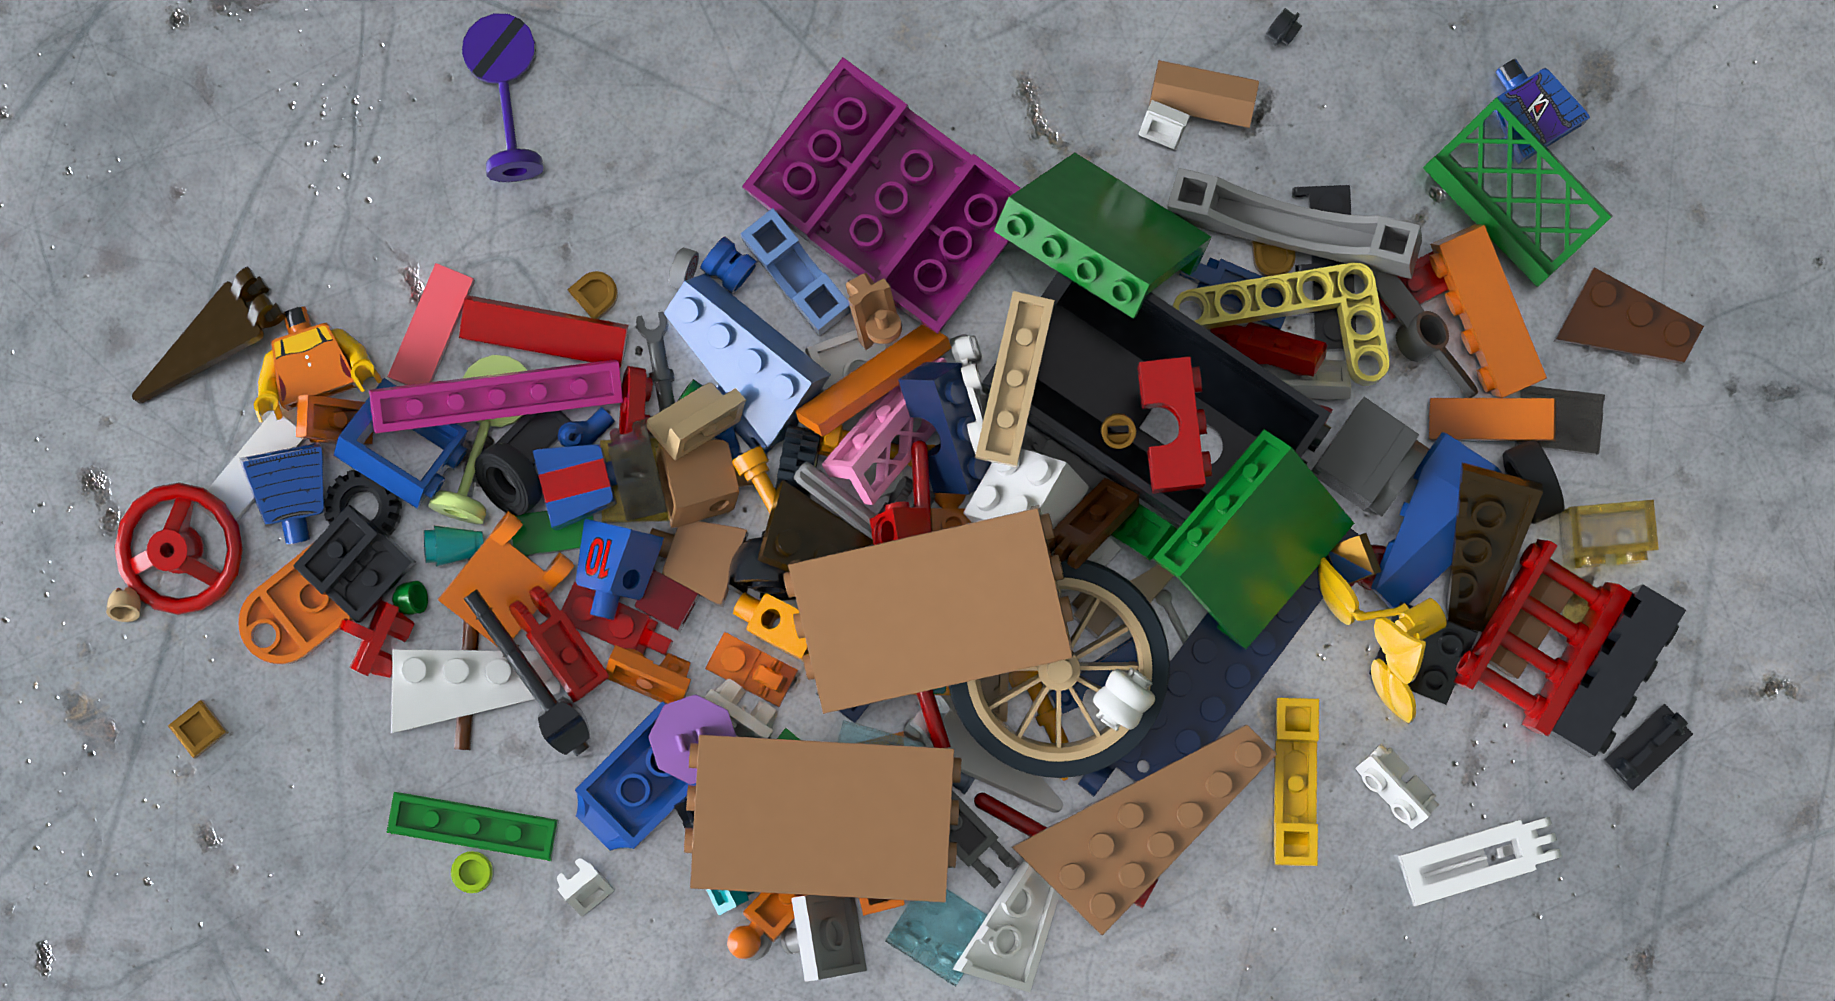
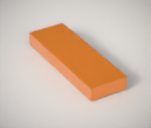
(1493, 419)

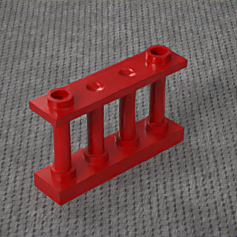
(1582, 637)

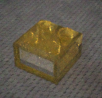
(1608, 531)

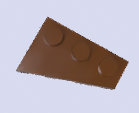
(1627, 321)

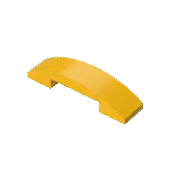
(1296, 782)

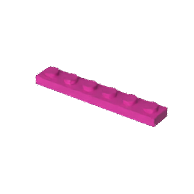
(495, 396)

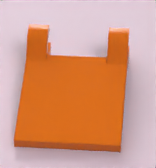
(502, 577)

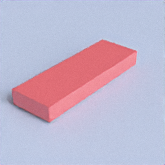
(431, 326)

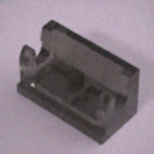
(636, 472)

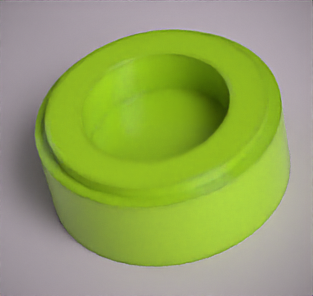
(472, 872)

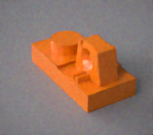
(751, 669)
(660, 682)

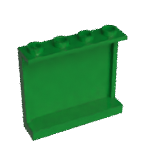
(1101, 232)
(1255, 538)

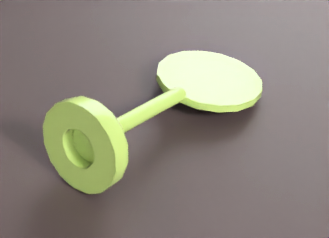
(458, 504)

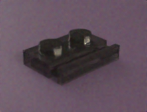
(1577, 419)

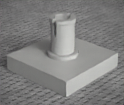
(825, 936)

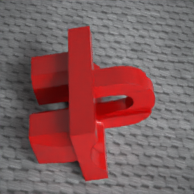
(383, 623)

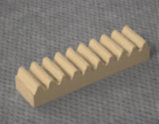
(1014, 379)

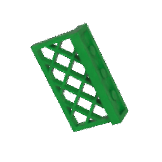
(1486, 211)

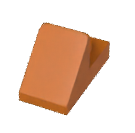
(325, 418)

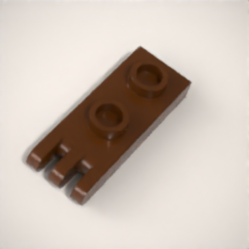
(1092, 522)

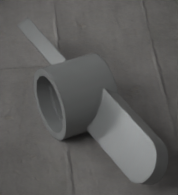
(1421, 331)

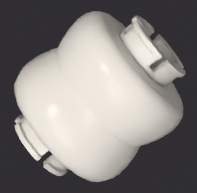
(1124, 699)

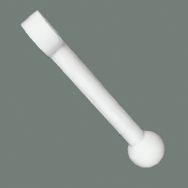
(1164, 599)

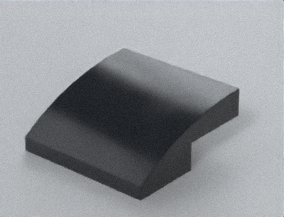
(354, 563)

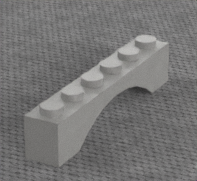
(1229, 209)

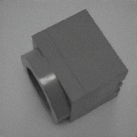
(1370, 458)

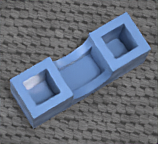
(796, 272)

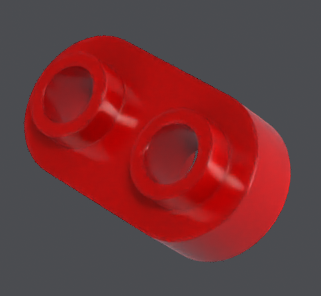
(635, 392)

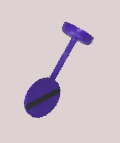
(500, 51)

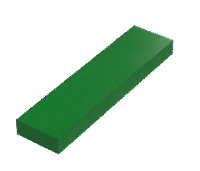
(472, 826)

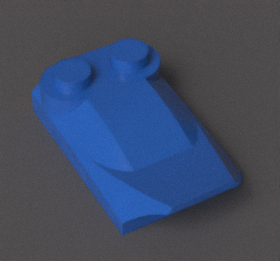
(628, 791)

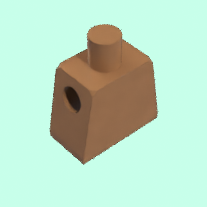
(699, 482)
(701, 557)

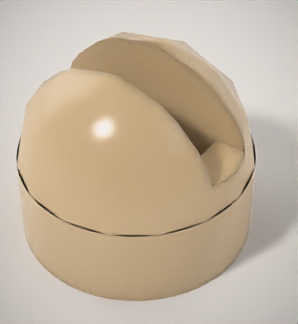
(124, 605)

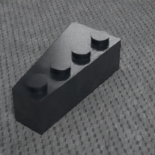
(1617, 671)

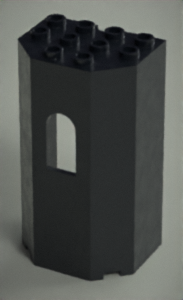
(1093, 373)

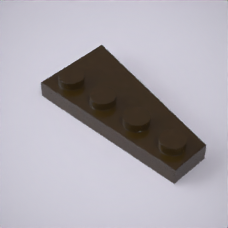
(804, 530)
(1488, 536)

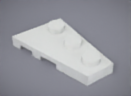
(1013, 933)

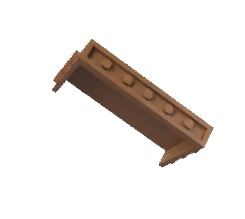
(931, 610)
(822, 818)

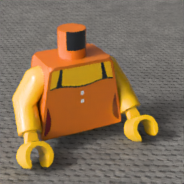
(310, 363)

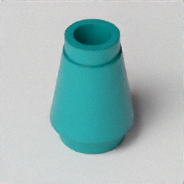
(450, 545)

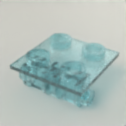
(937, 933)

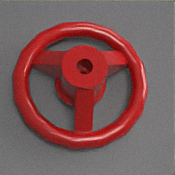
(178, 548)

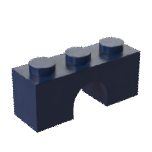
(940, 397)

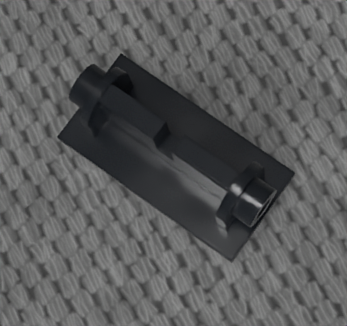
(1649, 746)

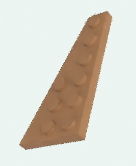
(1128, 839)

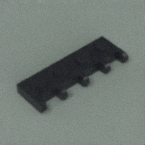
(1326, 322)

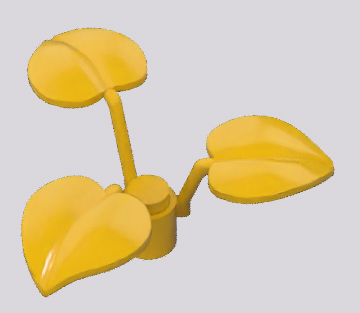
(1399, 640)

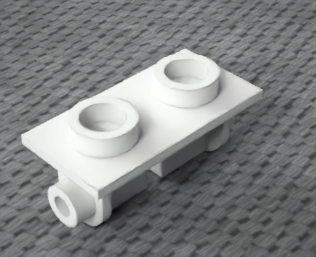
(1409, 801)

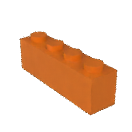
(1487, 311)

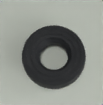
(519, 469)

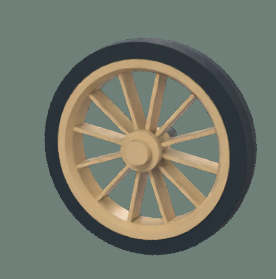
(1105, 746)

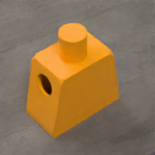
(761, 618)

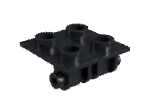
(1439, 660)

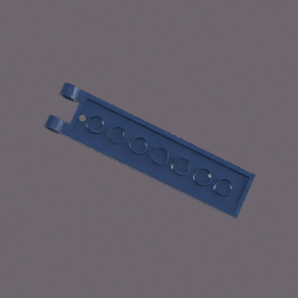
(1209, 685)

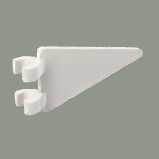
(981, 764)

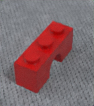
(1173, 386)

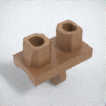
(873, 311)

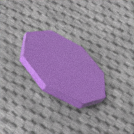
(682, 724)

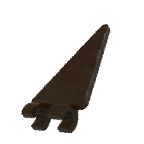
(215, 333)

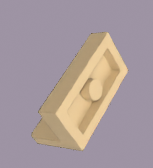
(696, 419)

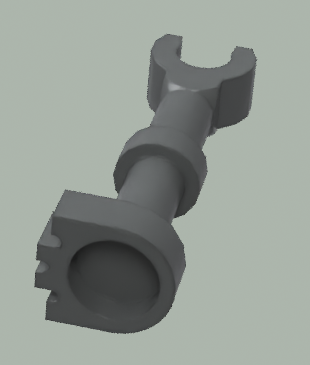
(660, 374)

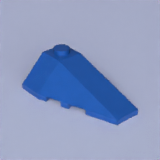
(1428, 527)

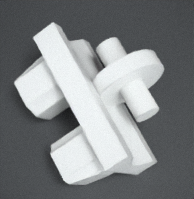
(752, 725)

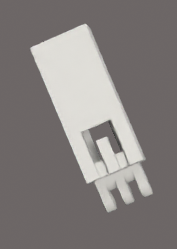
(1462, 863)

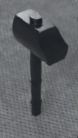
(561, 720)

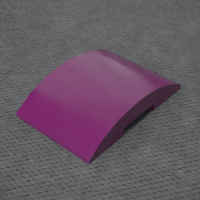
(886, 195)

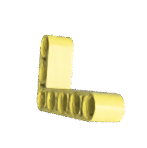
(1296, 303)

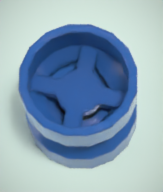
(728, 264)

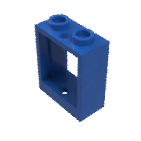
(388, 475)

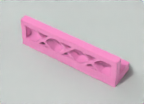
(871, 443)

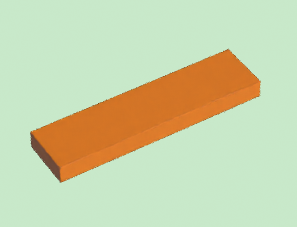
(871, 380)

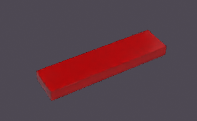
(542, 330)

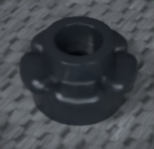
(1284, 27)

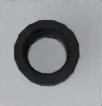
(1531, 463)

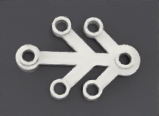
(967, 351)

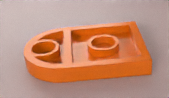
(295, 611)

